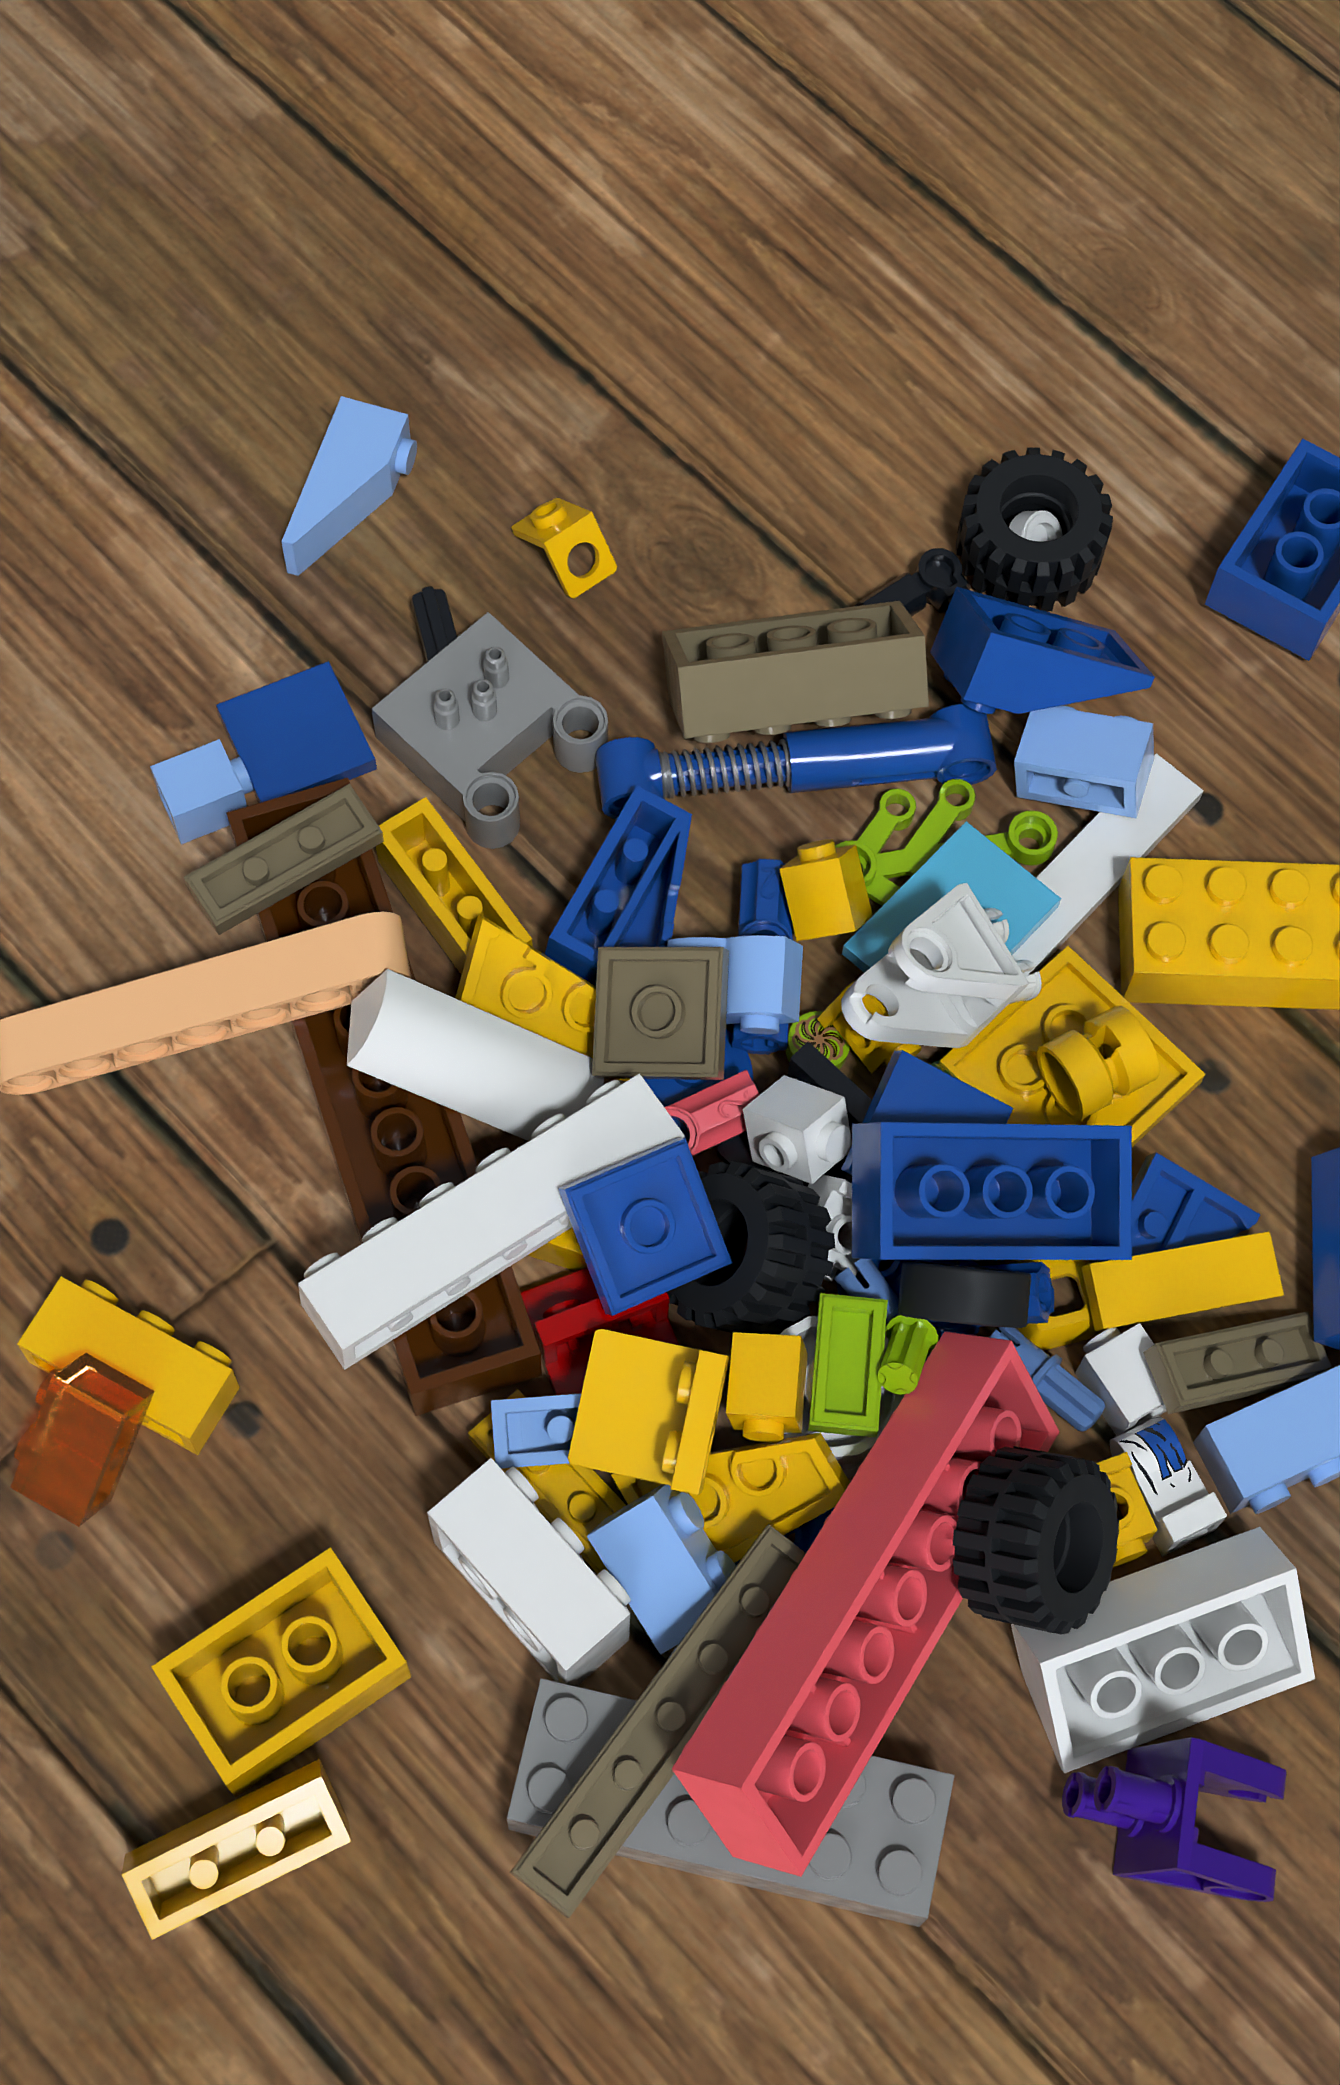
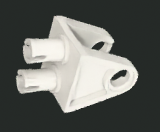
(942, 977)

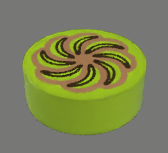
(825, 1040)

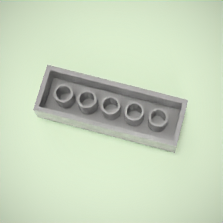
(872, 1860)

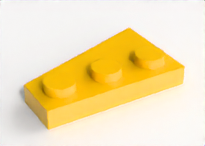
(527, 988)
(760, 1486)

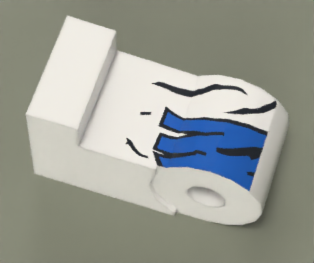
(1169, 1485)

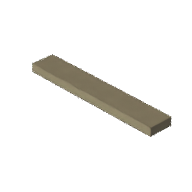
(650, 1738)

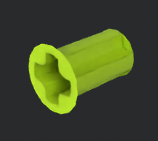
(906, 1353)

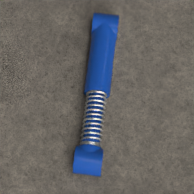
(942, 747)

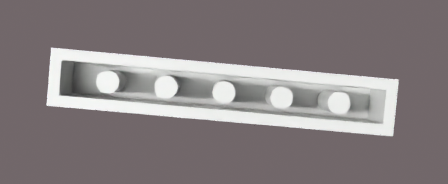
(475, 1227)

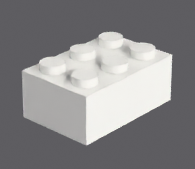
(531, 1573)

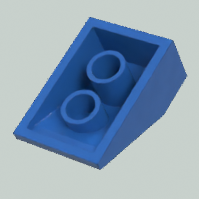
(1029, 657)

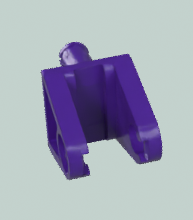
(1156, 1814)

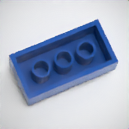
(991, 1191)

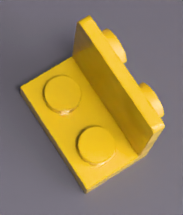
(648, 1410)

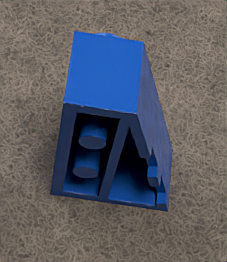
(629, 887)

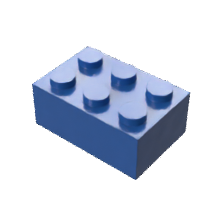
(1287, 558)

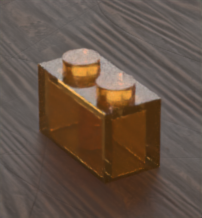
(80, 1438)

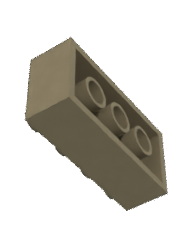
(795, 671)

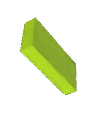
(847, 1365)

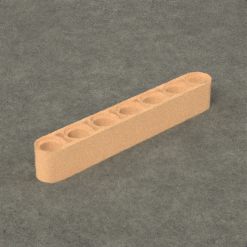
(199, 1003)

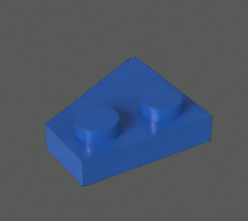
(1181, 1209)

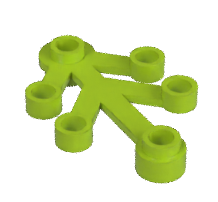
(880, 867)

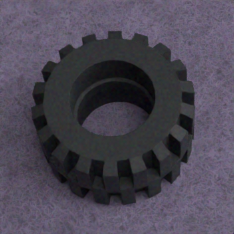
(1023, 568)
(782, 1256)
(1036, 1539)

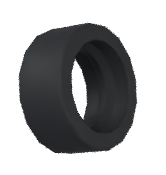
(964, 1294)

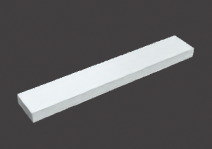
(1100, 853)

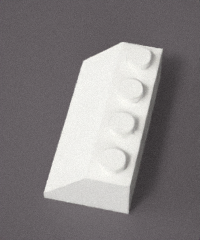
(1170, 1650)

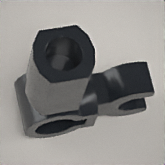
(932, 583)

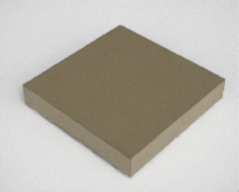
(660, 1013)

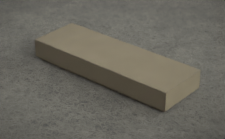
(284, 859)
(1236, 1362)

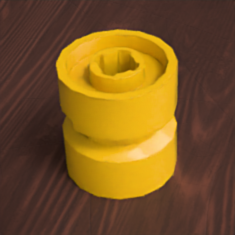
(1105, 1059)

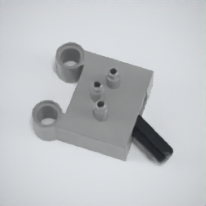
(479, 714)

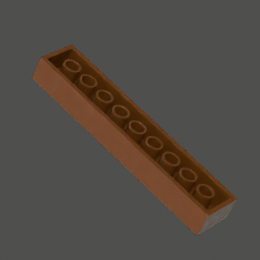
(394, 1144)

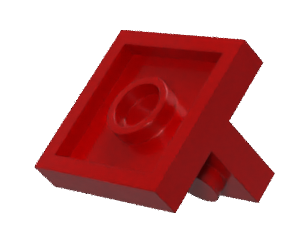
(569, 1313)

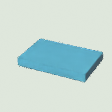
(962, 859)

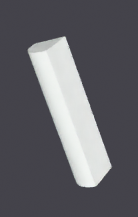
(464, 1056)

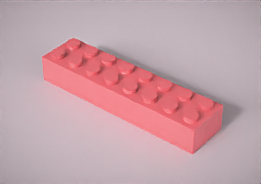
(857, 1612)

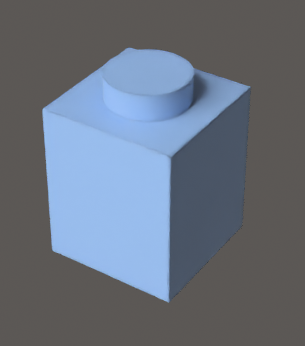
(201, 789)

